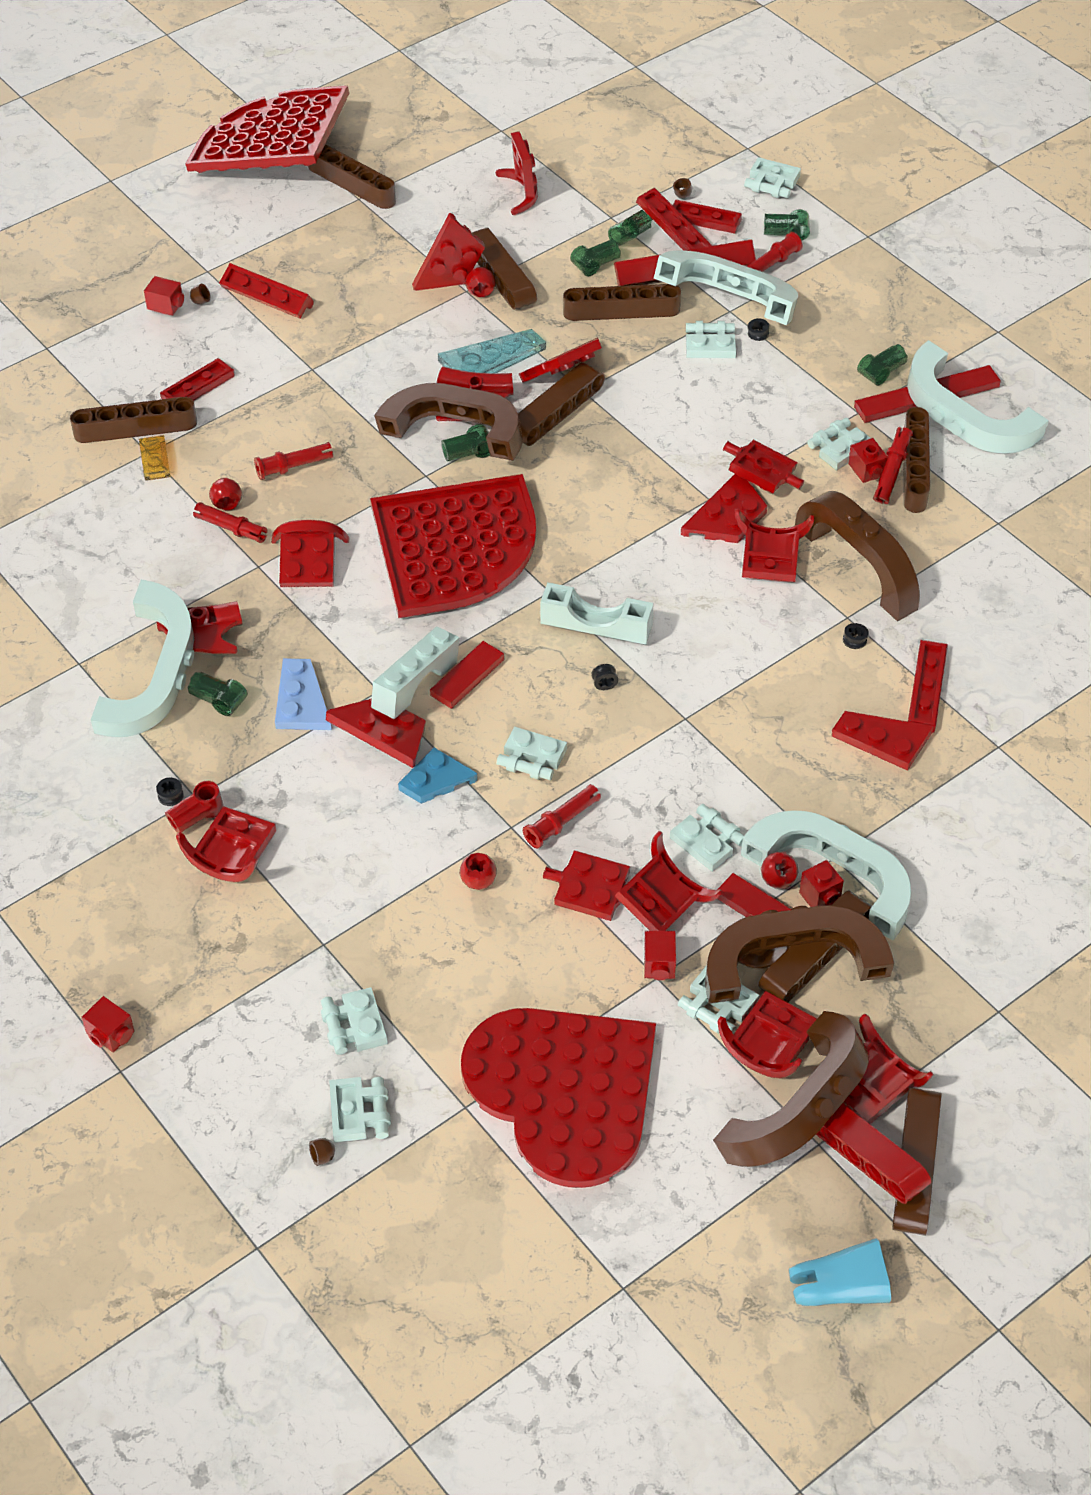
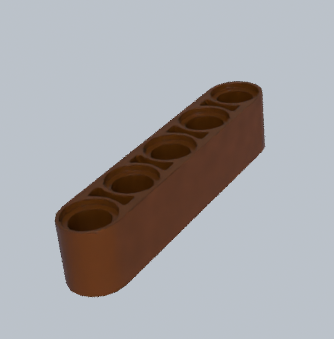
(355, 177)
(510, 279)
(621, 302)
(559, 402)
(133, 419)
(917, 464)
(803, 961)
(919, 1142)

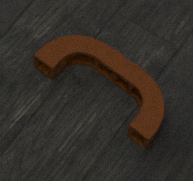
(454, 402)
(896, 573)
(791, 928)
(813, 1104)

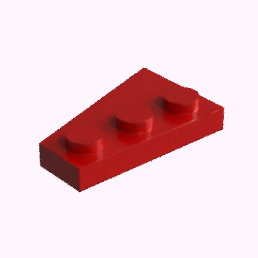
(883, 737)

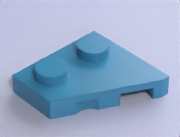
(435, 776)

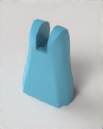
(845, 1276)

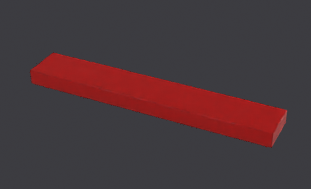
(644, 268)
(899, 400)

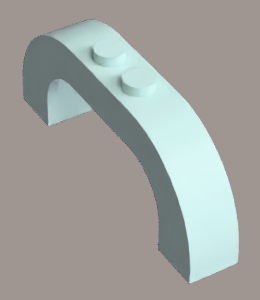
(766, 289)
(962, 418)
(148, 709)
(842, 847)

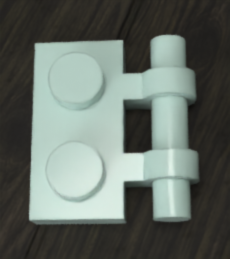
(772, 172)
(710, 345)
(837, 451)
(535, 748)
(704, 844)
(736, 1008)
(363, 1017)
(348, 1108)

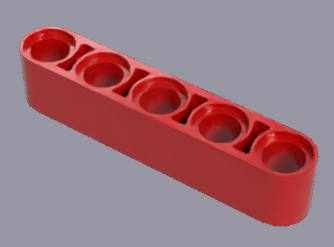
(874, 1154)

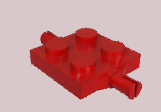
(762, 466)
(589, 884)

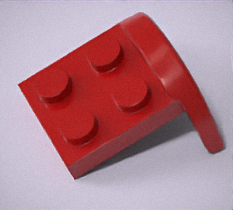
(522, 173)
(771, 551)
(307, 552)
(229, 845)
(661, 890)
(769, 1037)
(885, 1077)

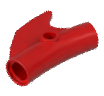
(489, 382)
(209, 626)

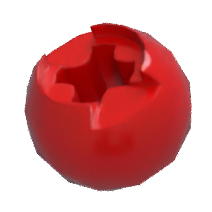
(480, 282)
(225, 494)
(478, 871)
(773, 876)

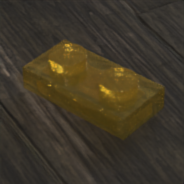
(154, 457)

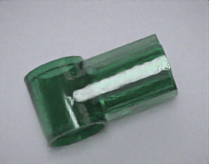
(782, 224)
(630, 227)
(591, 259)
(879, 367)
(468, 444)
(222, 695)

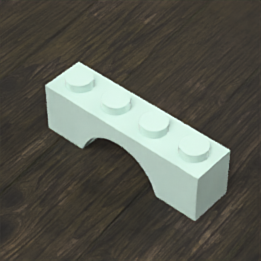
(567, 610)
(396, 686)

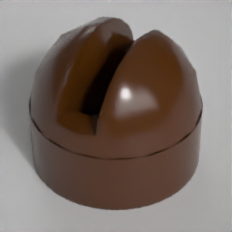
(685, 184)
(200, 294)
(321, 1151)

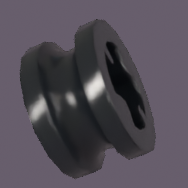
(763, 327)
(858, 641)
(604, 677)
(172, 798)

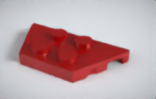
(450, 257)
(563, 361)
(717, 515)
(395, 737)

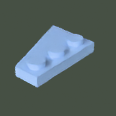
(300, 698)

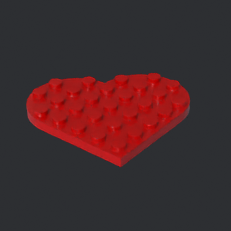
(566, 1085)

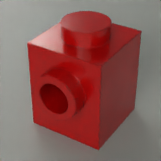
(163, 295)
(867, 460)
(821, 885)
(660, 955)
(108, 1024)

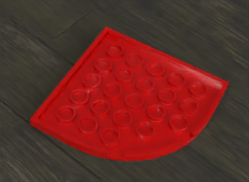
(271, 131)
(454, 542)

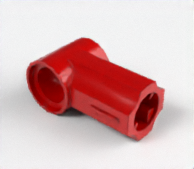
(196, 806)

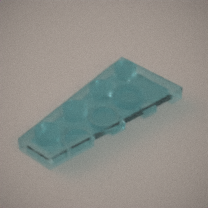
(494, 354)

